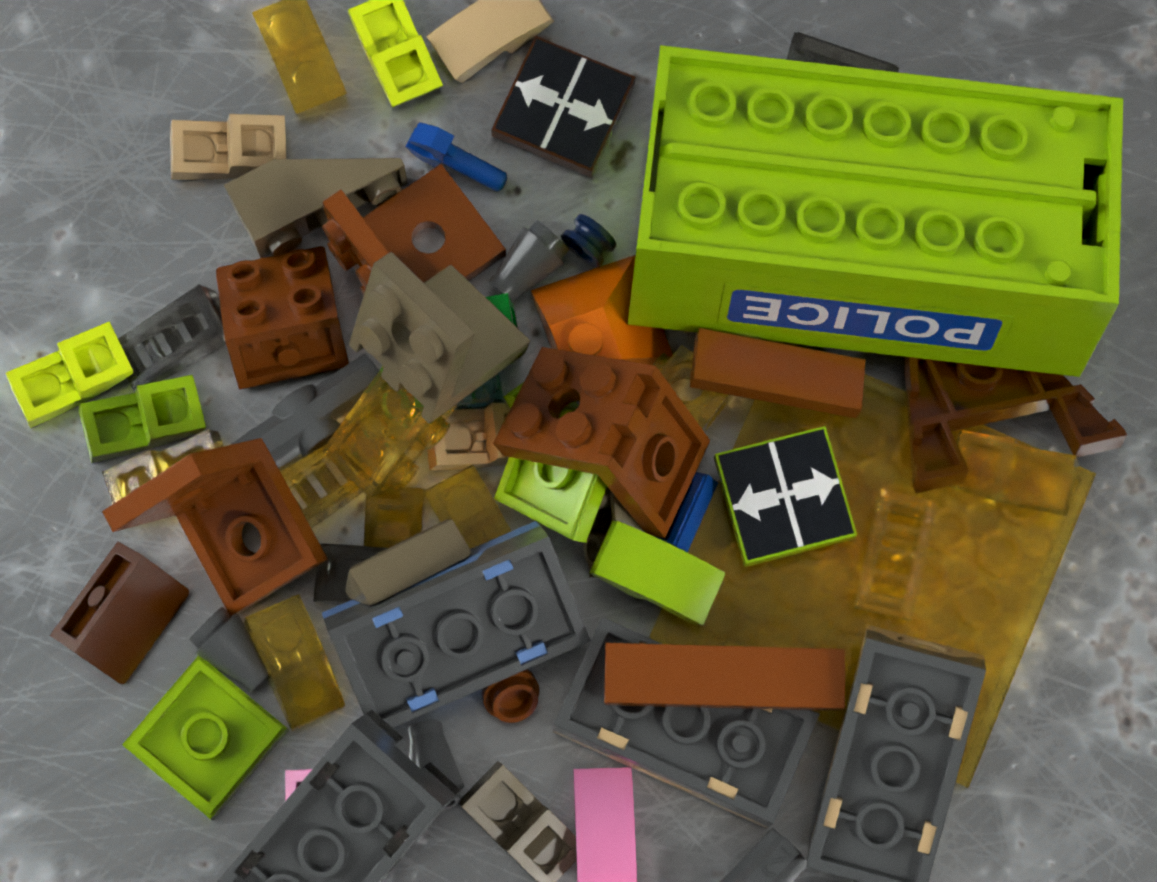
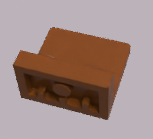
(280, 317)

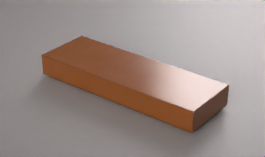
(777, 373)

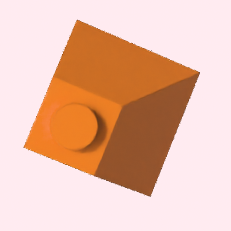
(592, 313)

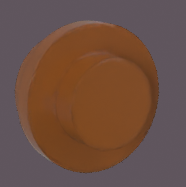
(512, 698)

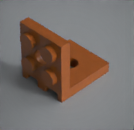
(427, 203)
(624, 430)
(213, 500)

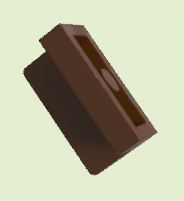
(120, 613)

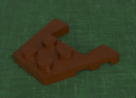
(963, 396)

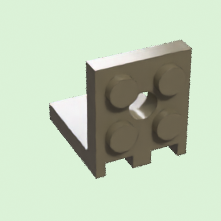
(433, 335)

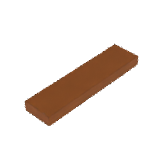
(724, 676)

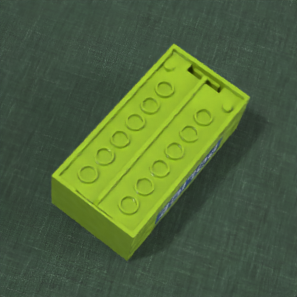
(879, 211)

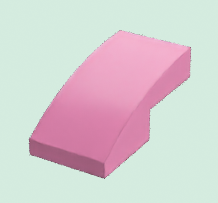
(605, 825)

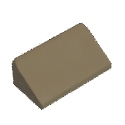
(406, 563)

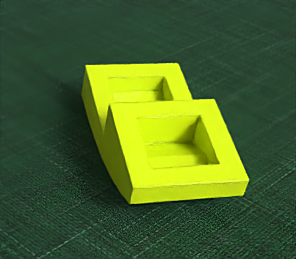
(395, 50)
(71, 375)

